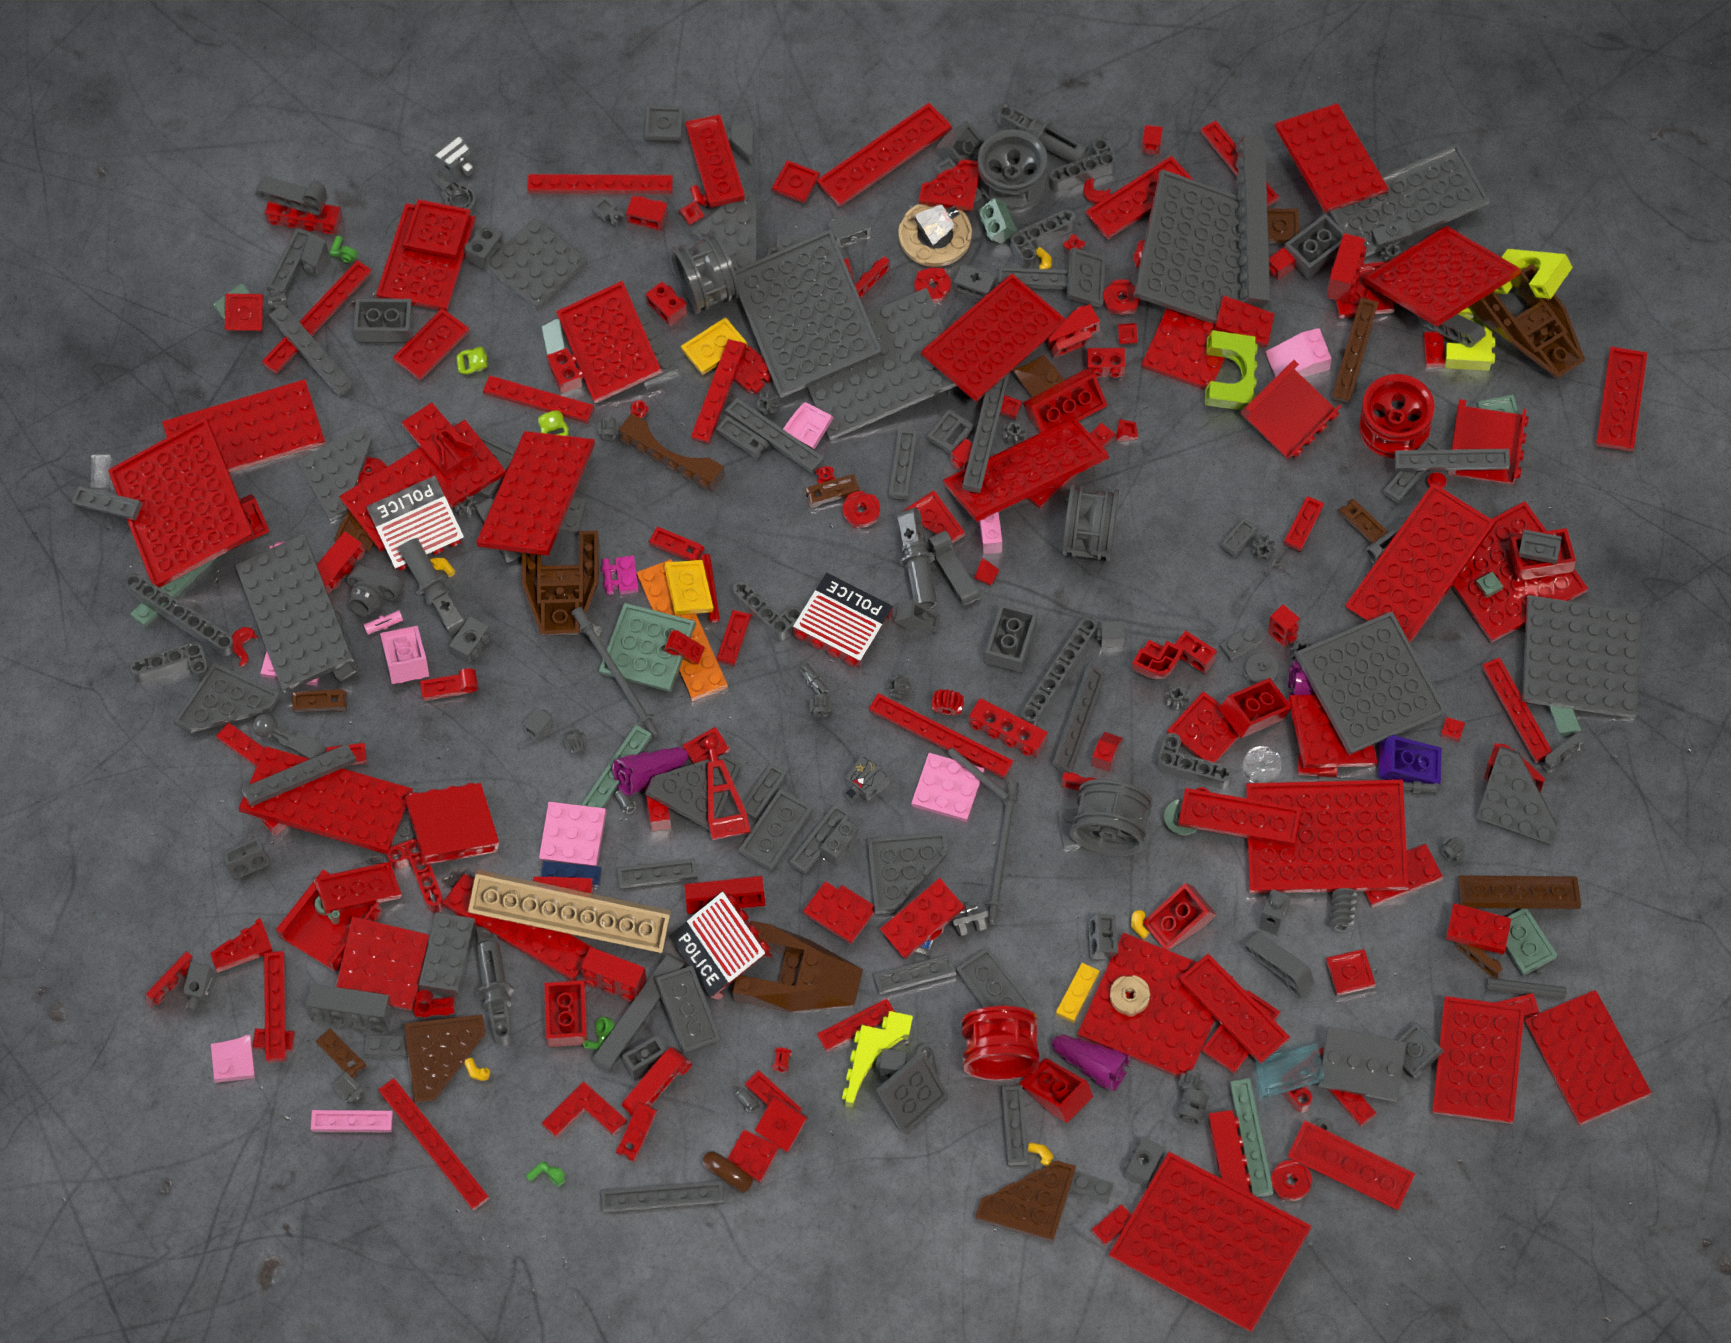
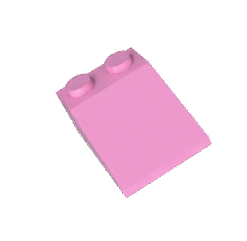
(1306, 349)
(404, 654)

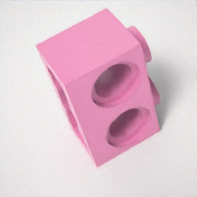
(991, 534)

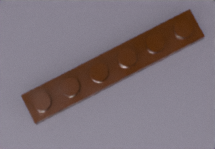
(1355, 350)

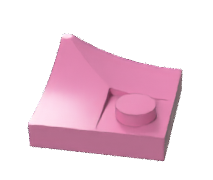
(808, 424)
(233, 1060)

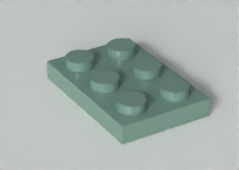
(1528, 943)

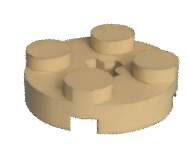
(1130, 984)

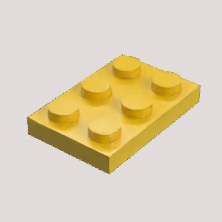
(707, 347)
(688, 587)

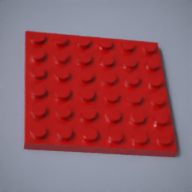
(1441, 275)
(1507, 608)
(1169, 1029)

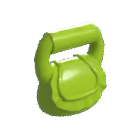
(477, 360)
(553, 421)

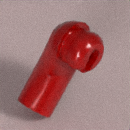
(698, 197)

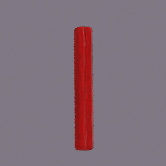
(714, 615)

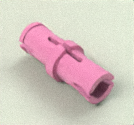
(371, 628)

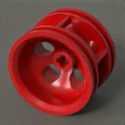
(1394, 430)
(1000, 1043)

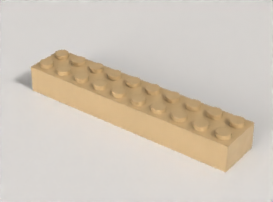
(569, 911)

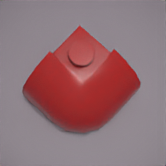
(1157, 660)

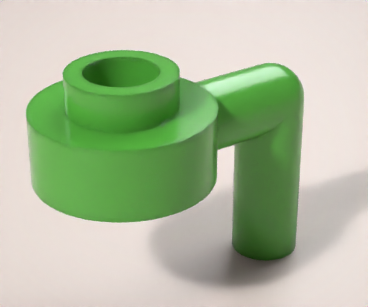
(345, 253)
(603, 1029)
(555, 1175)

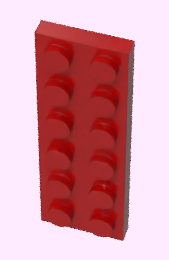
(715, 160)
(1130, 201)
(1621, 399)
(1239, 817)
(1234, 1008)
(1351, 1165)

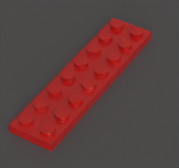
(884, 154)
(549, 947)

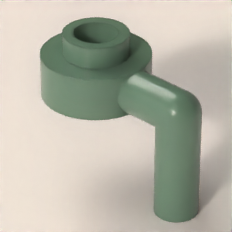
(334, 916)

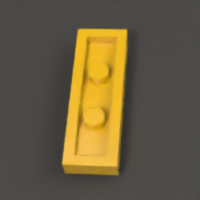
(1077, 992)

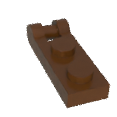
(831, 490)
(1362, 521)
(319, 700)
(1483, 961)
(340, 1053)

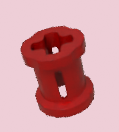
(781, 1060)

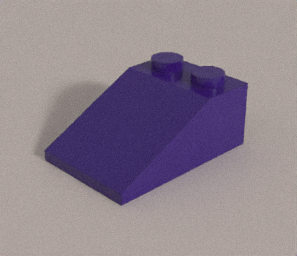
(1409, 761)

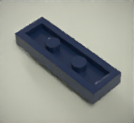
(555, 869)

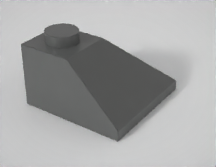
(961, 144)

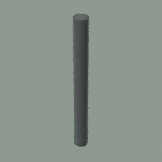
(978, 774)

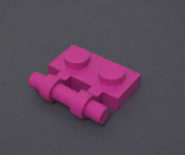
(626, 575)

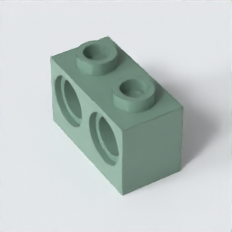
(997, 220)

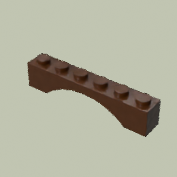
(701, 470)

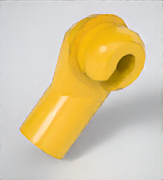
(1045, 258)
(444, 565)
(1137, 924)
(476, 1073)
(1043, 1151)

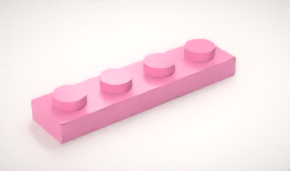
(351, 1121)

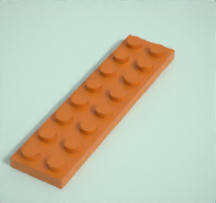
(699, 678)

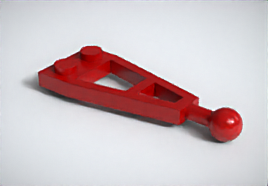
(730, 825)

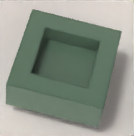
(1489, 585)

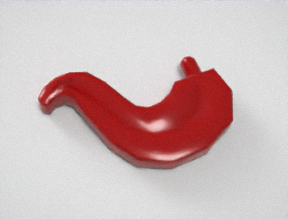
(1092, 195)
(239, 638)

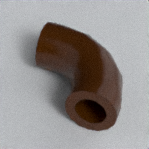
(727, 1171)

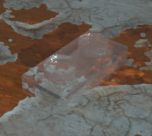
(99, 472)

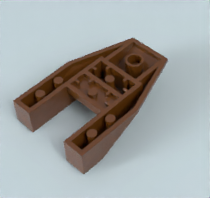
(1540, 332)
(561, 589)
(808, 980)

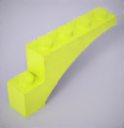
(870, 1045)

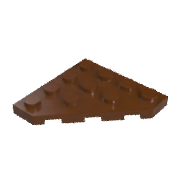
(438, 1051)
(1031, 1204)

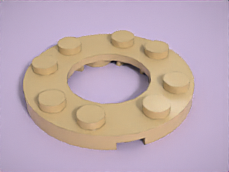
(934, 257)

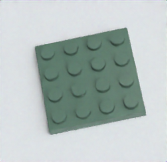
(640, 644)

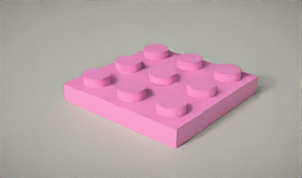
(946, 788)
(572, 834)

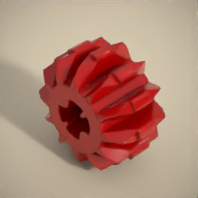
(947, 702)

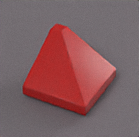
(691, 213)
(1126, 431)
(986, 572)

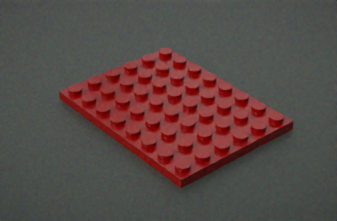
(187, 502)
(1344, 838)
(1210, 1242)

